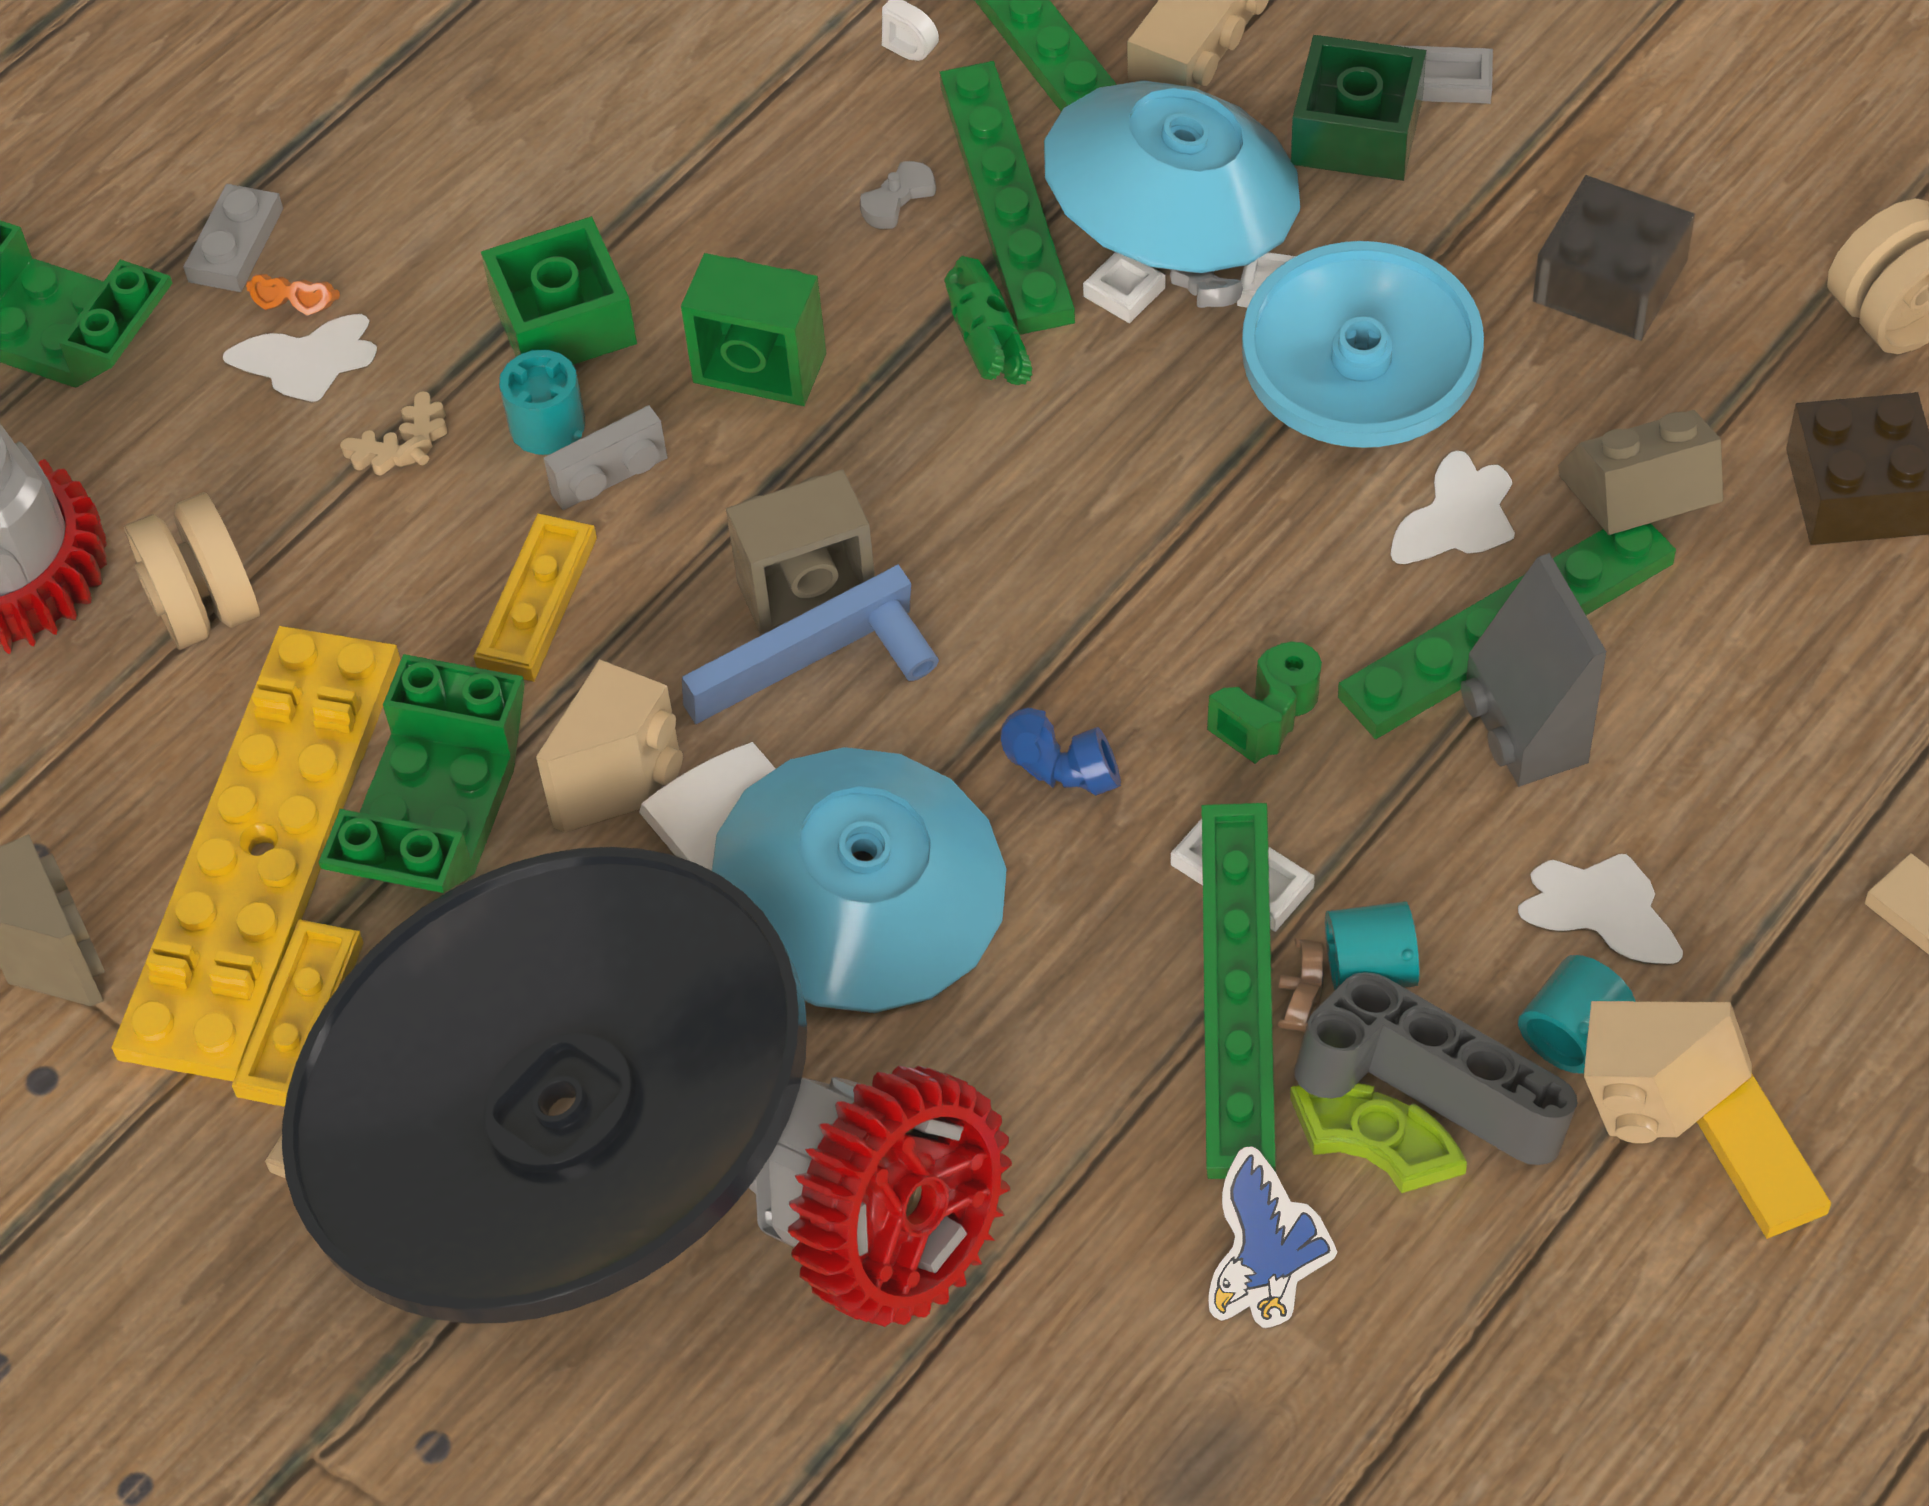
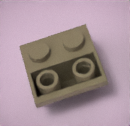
(41, 929)

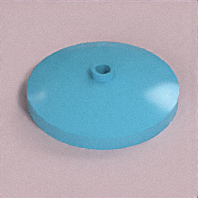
(1362, 344)

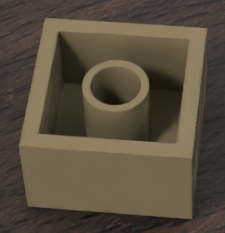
(799, 548)

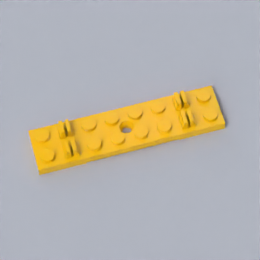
(240, 909)

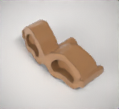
(1307, 988)

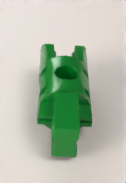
(986, 323)

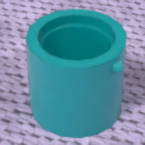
(542, 401)
(1373, 941)
(1559, 1014)

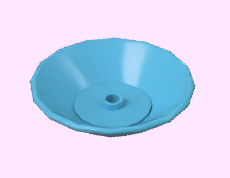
(1171, 176)
(878, 927)

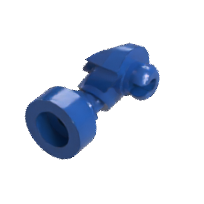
(1031, 743)

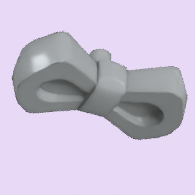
(883, 205)
(1209, 288)

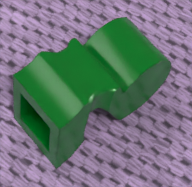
(1284, 689)

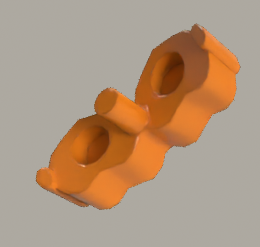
(302, 294)

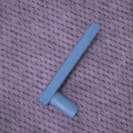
(871, 606)

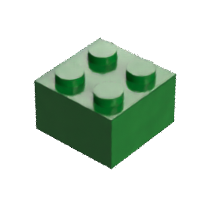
(560, 293)
(754, 329)

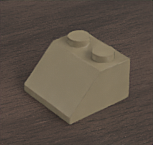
(1647, 471)

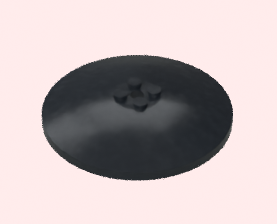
(435, 1065)

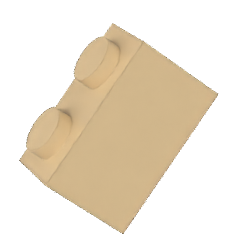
(609, 748)
(1662, 1064)

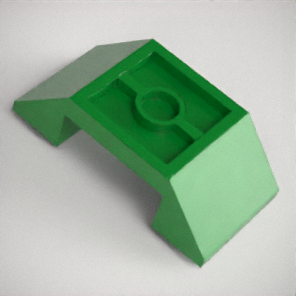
(67, 321)
(436, 778)

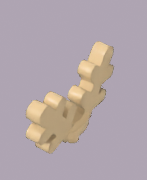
(421, 427)

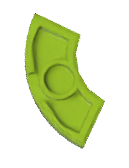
(1384, 1131)

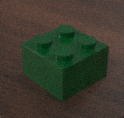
(1358, 107)

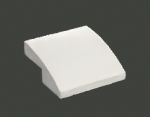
(698, 802)

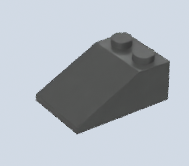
(1537, 678)

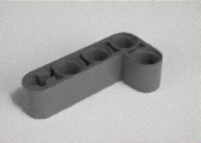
(1437, 1061)

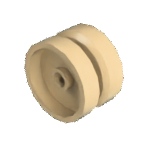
(1885, 276)
(185, 573)

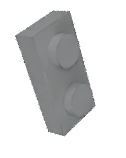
(233, 238)
(605, 458)

